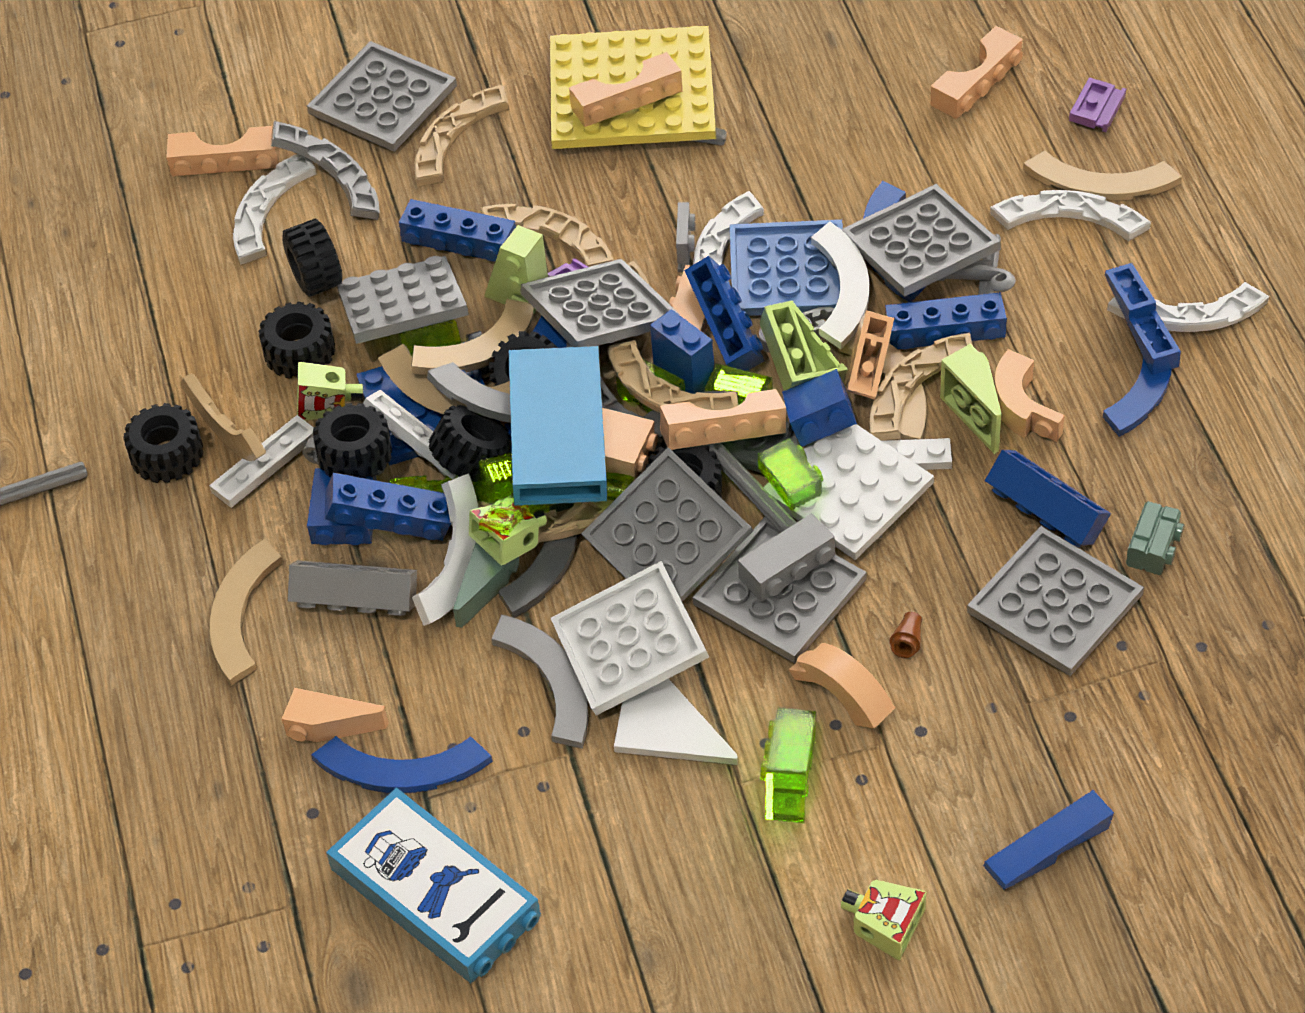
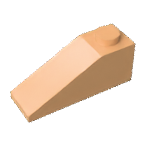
(869, 354)
(323, 716)

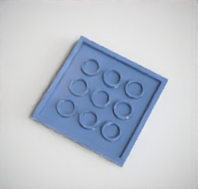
(781, 265)

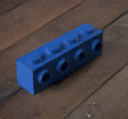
(454, 229)
(723, 313)
(947, 319)
(1047, 497)
(386, 507)

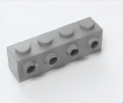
(352, 586)

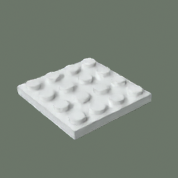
(862, 487)
(629, 638)

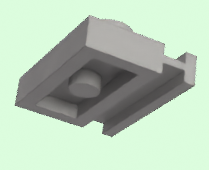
(684, 240)

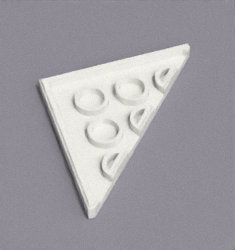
(668, 726)

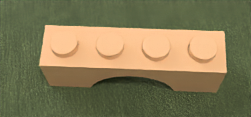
(958, 91)
(598, 101)
(192, 156)
(691, 426)

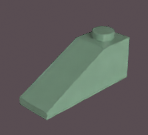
(481, 584)

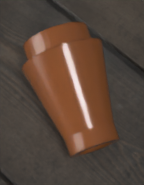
(907, 636)

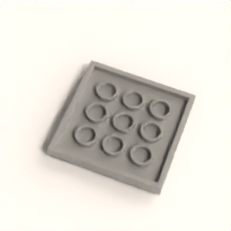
(382, 96)
(921, 239)
(401, 299)
(597, 303)
(668, 519)
(1055, 600)
(792, 617)

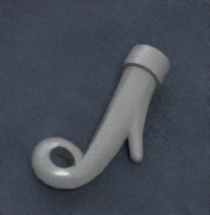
(1000, 279)

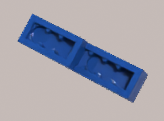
(1142, 318)
(1045, 842)

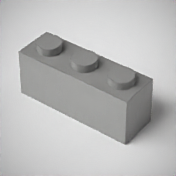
(786, 557)

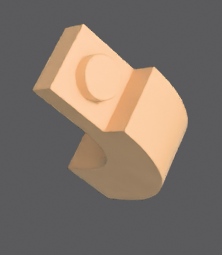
(1017, 409)
(847, 681)

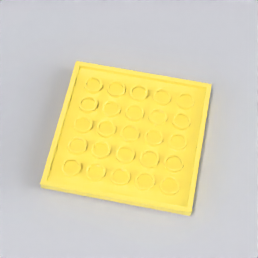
(618, 59)

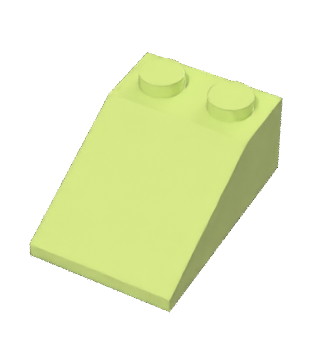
(971, 394)

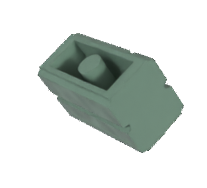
(1154, 537)

